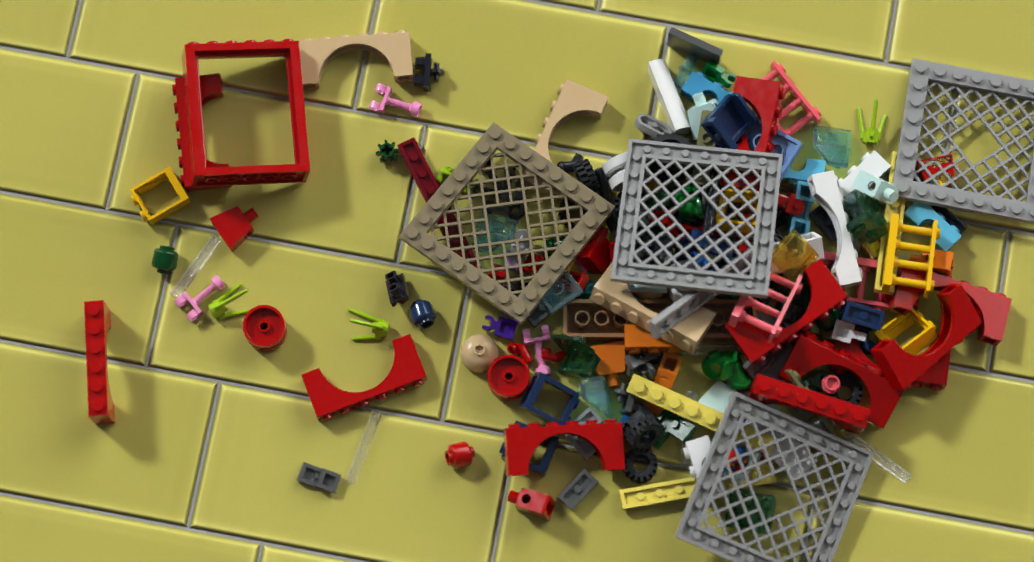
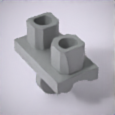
(523, 246)

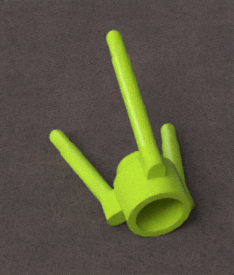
(871, 136)
(219, 307)
(379, 326)

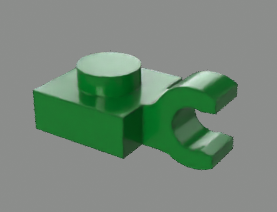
(716, 73)

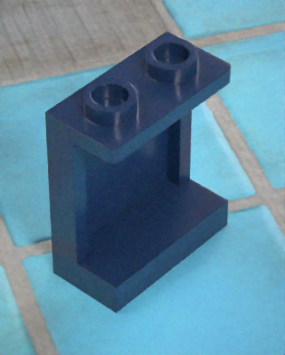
(729, 121)
(862, 316)

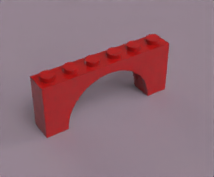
(211, 88)
(766, 99)
(825, 296)
(990, 306)
(958, 321)
(97, 323)
(811, 353)
(934, 377)
(330, 400)
(845, 414)
(603, 437)

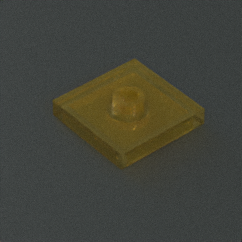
(793, 255)

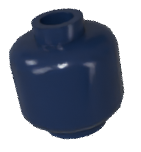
(422, 314)

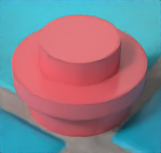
(831, 384)

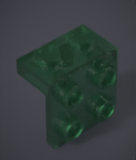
(871, 223)
(579, 357)
(767, 505)

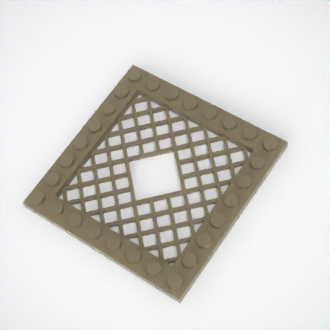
(498, 139)

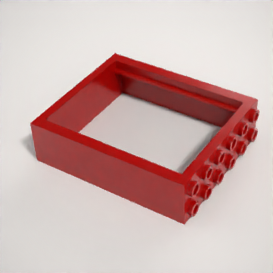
(244, 175)

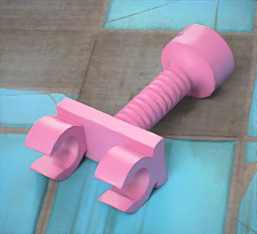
(414, 108)
(217, 284)
(538, 346)

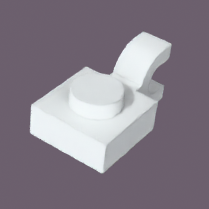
(845, 331)

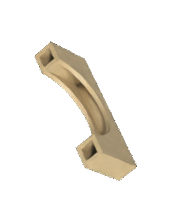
(392, 47)
(572, 102)
(618, 299)

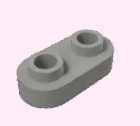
(651, 125)

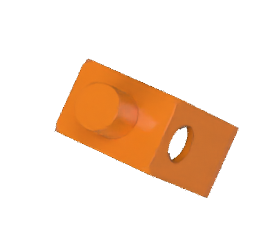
(942, 263)
(611, 362)

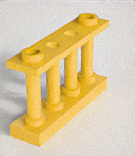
(894, 244)

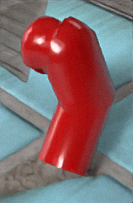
(553, 357)

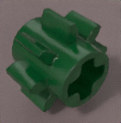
(387, 146)

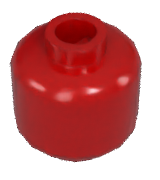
(459, 455)

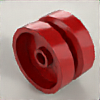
(266, 339)
(508, 389)

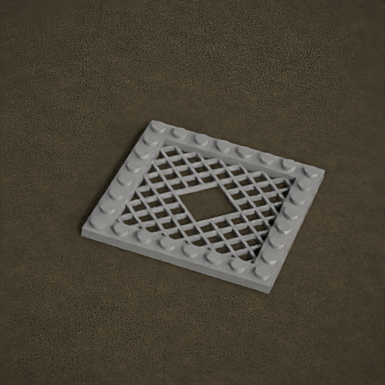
(959, 199)
(691, 279)
(839, 510)

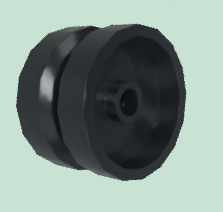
(654, 247)

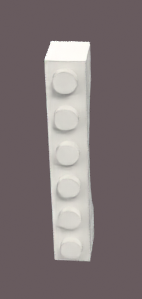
(825, 191)

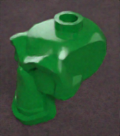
(693, 208)
(725, 366)

